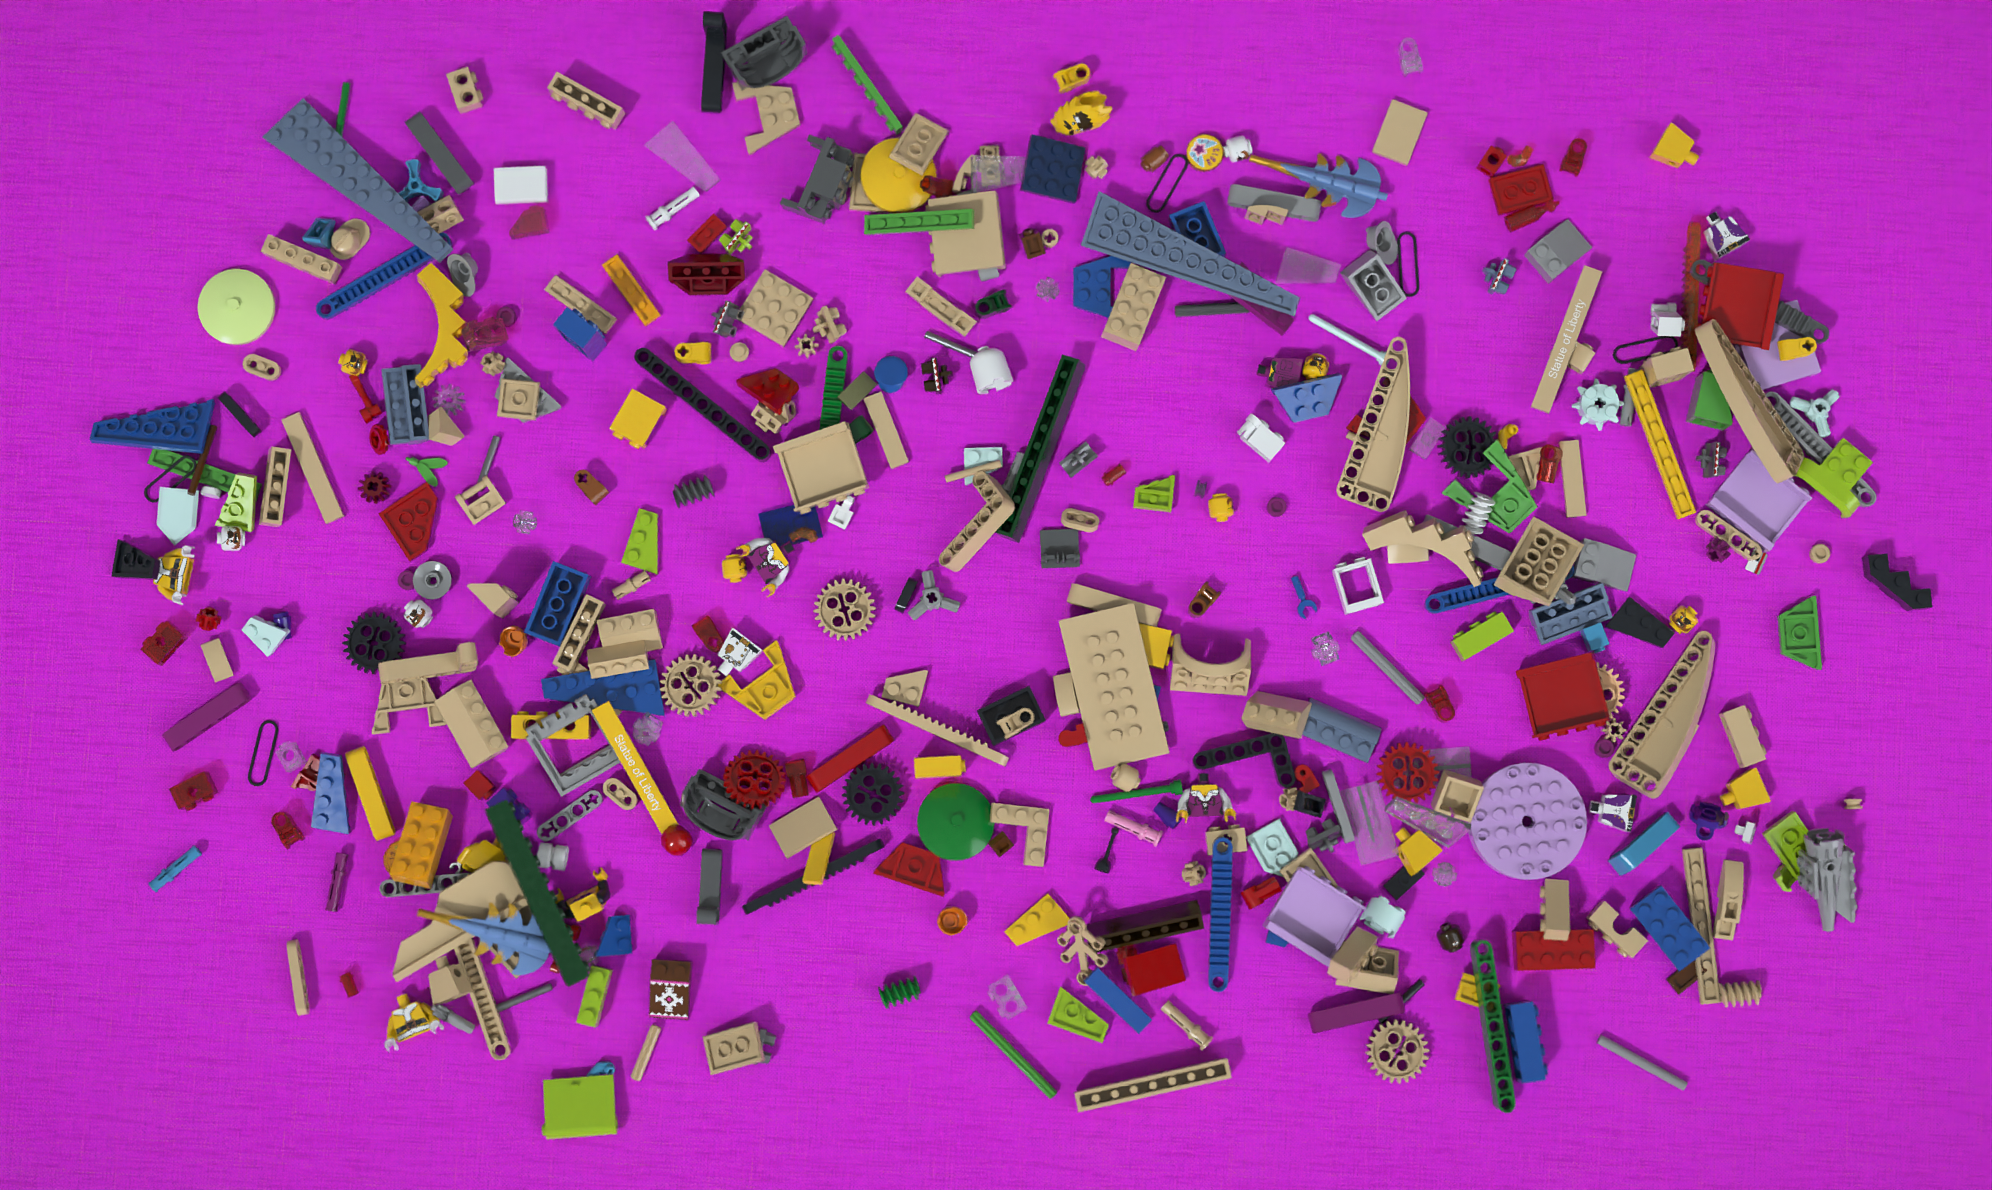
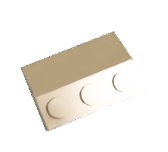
(497, 598)
(631, 628)
(1276, 714)
(1378, 974)

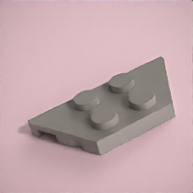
(546, 403)

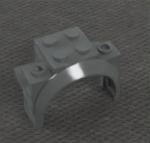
(765, 55)
(827, 181)

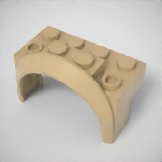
(1202, 677)

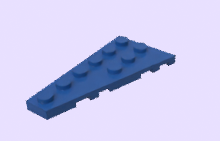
(163, 429)
(626, 691)

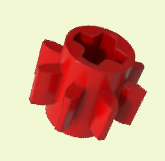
(208, 618)

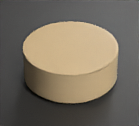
(1819, 553)

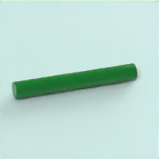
(342, 108)

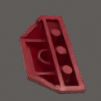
(706, 273)

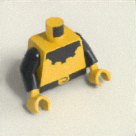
(587, 902)

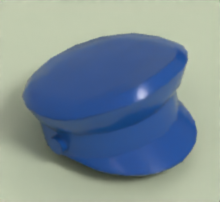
(890, 373)

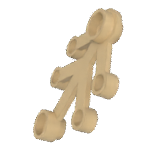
(1077, 927)

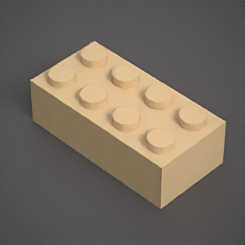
(1133, 307)

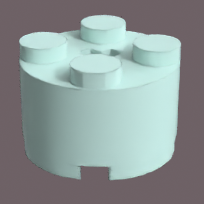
(1383, 917)

